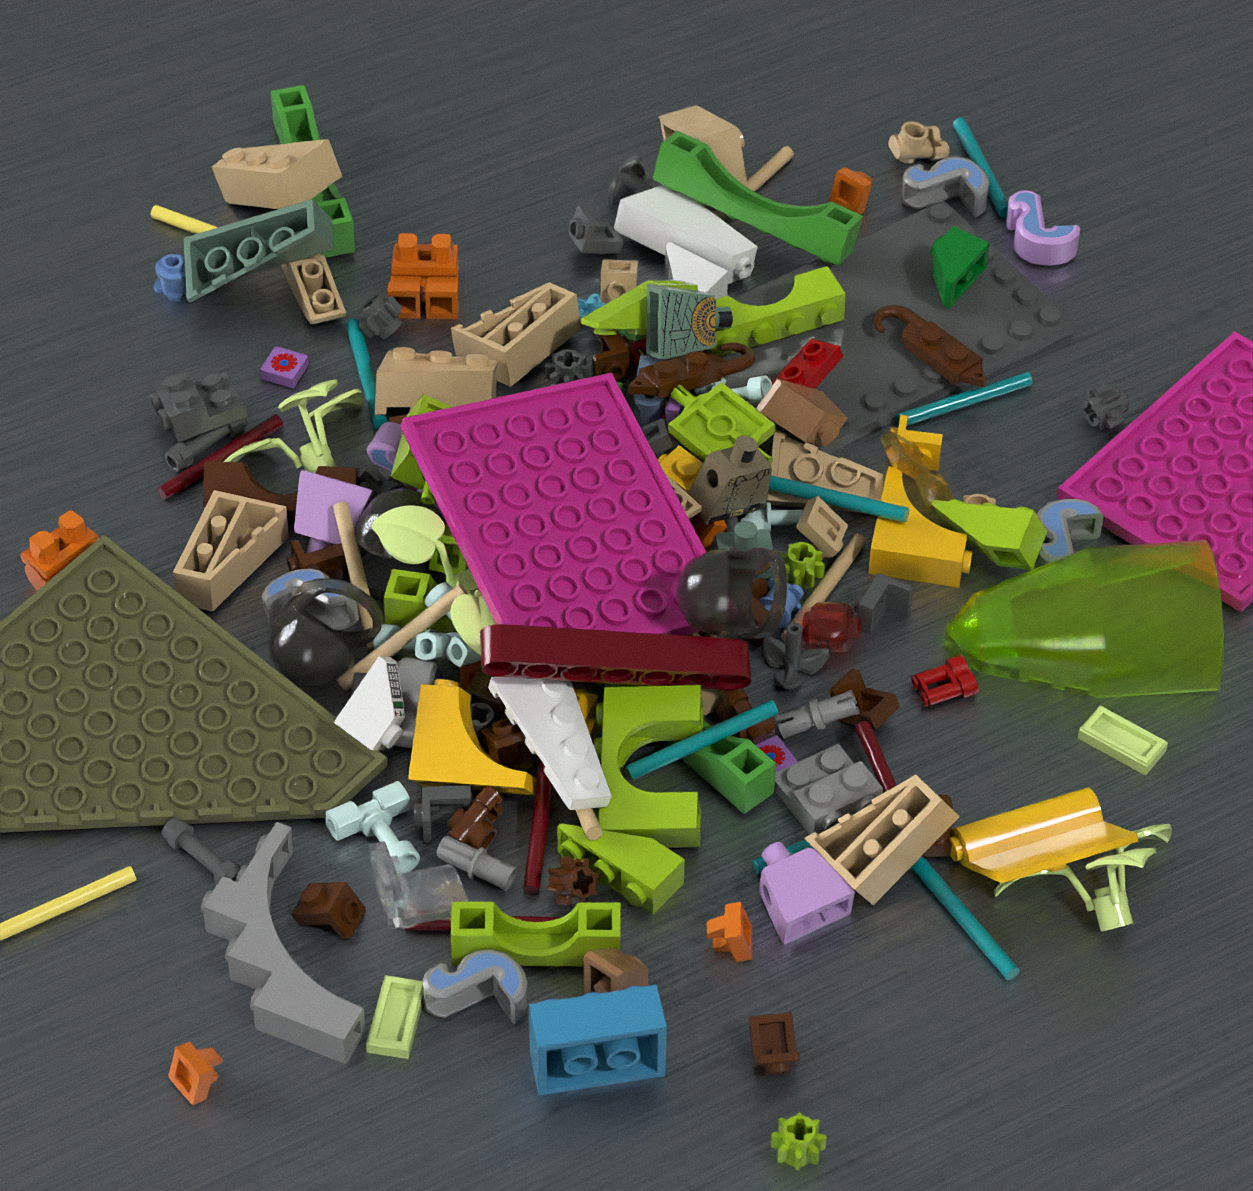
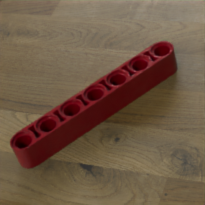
(614, 657)

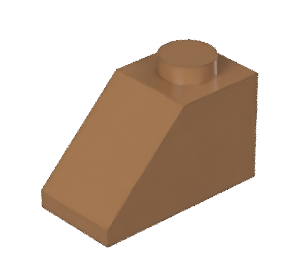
(803, 412)
(612, 971)

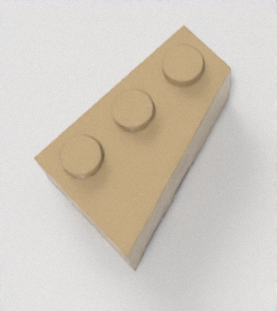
(721, 136)
(276, 173)
(523, 332)
(450, 379)
(228, 547)
(885, 838)

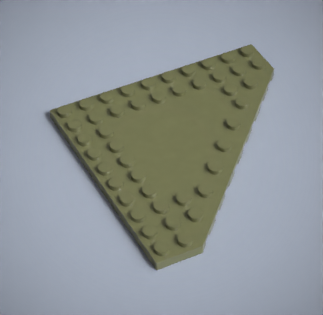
(150, 712)

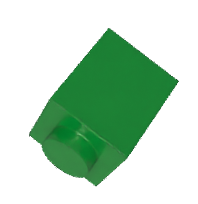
(957, 263)

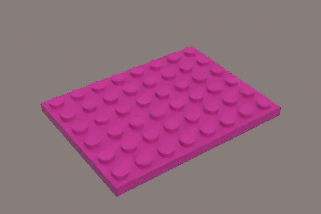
(1186, 469)
(559, 508)

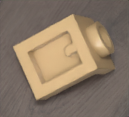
(617, 278)
(822, 527)

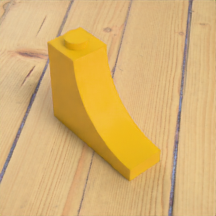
(917, 547)
(449, 750)

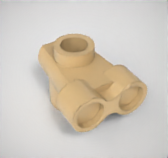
(918, 143)

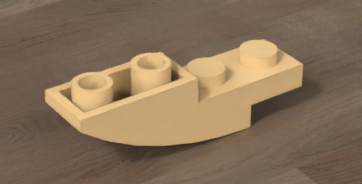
(314, 288)

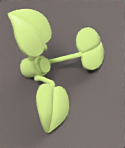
(317, 451)
(411, 537)
(1111, 901)

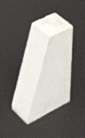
(671, 216)

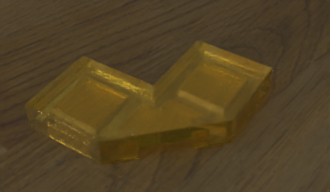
(907, 458)

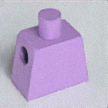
(315, 507)
(802, 891)

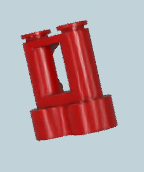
(957, 674)

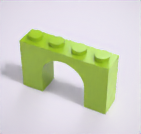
(629, 721)

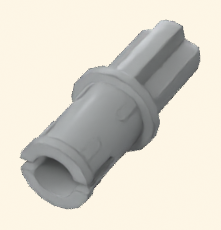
(477, 862)

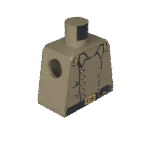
(732, 481)

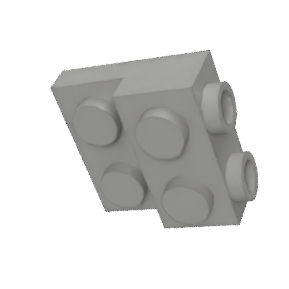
(826, 788)

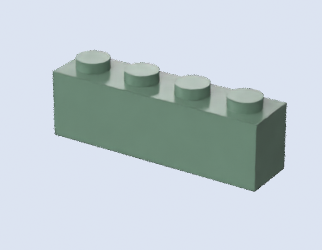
(254, 246)

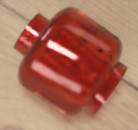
(831, 626)

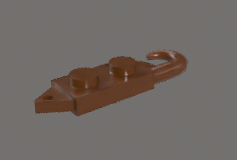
(935, 347)
(690, 371)

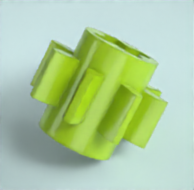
(803, 564)
(798, 1141)

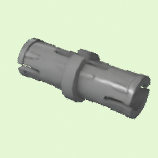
(817, 714)

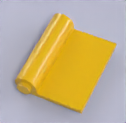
(1037, 837)

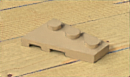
(811, 466)

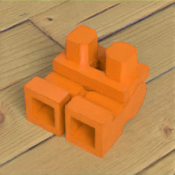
(425, 275)
(55, 550)

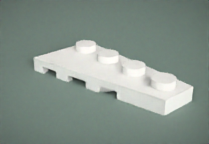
(558, 735)

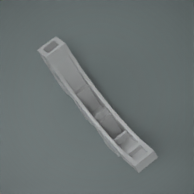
(284, 997)

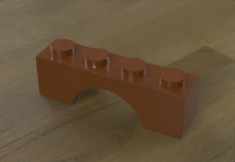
(238, 480)

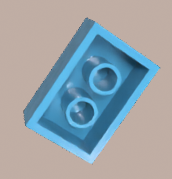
(597, 1039)

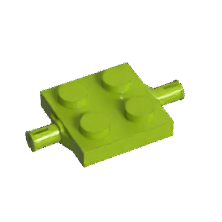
(716, 421)

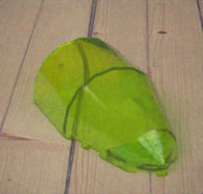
(1102, 622)

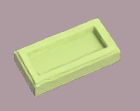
(1122, 740)
(396, 1017)

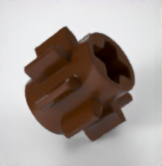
(572, 881)

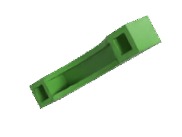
(296, 123)
(695, 171)
(731, 767)

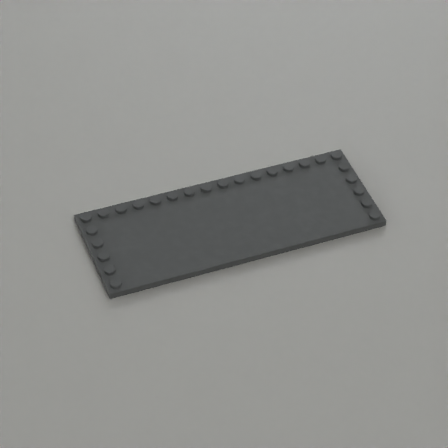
(877, 378)

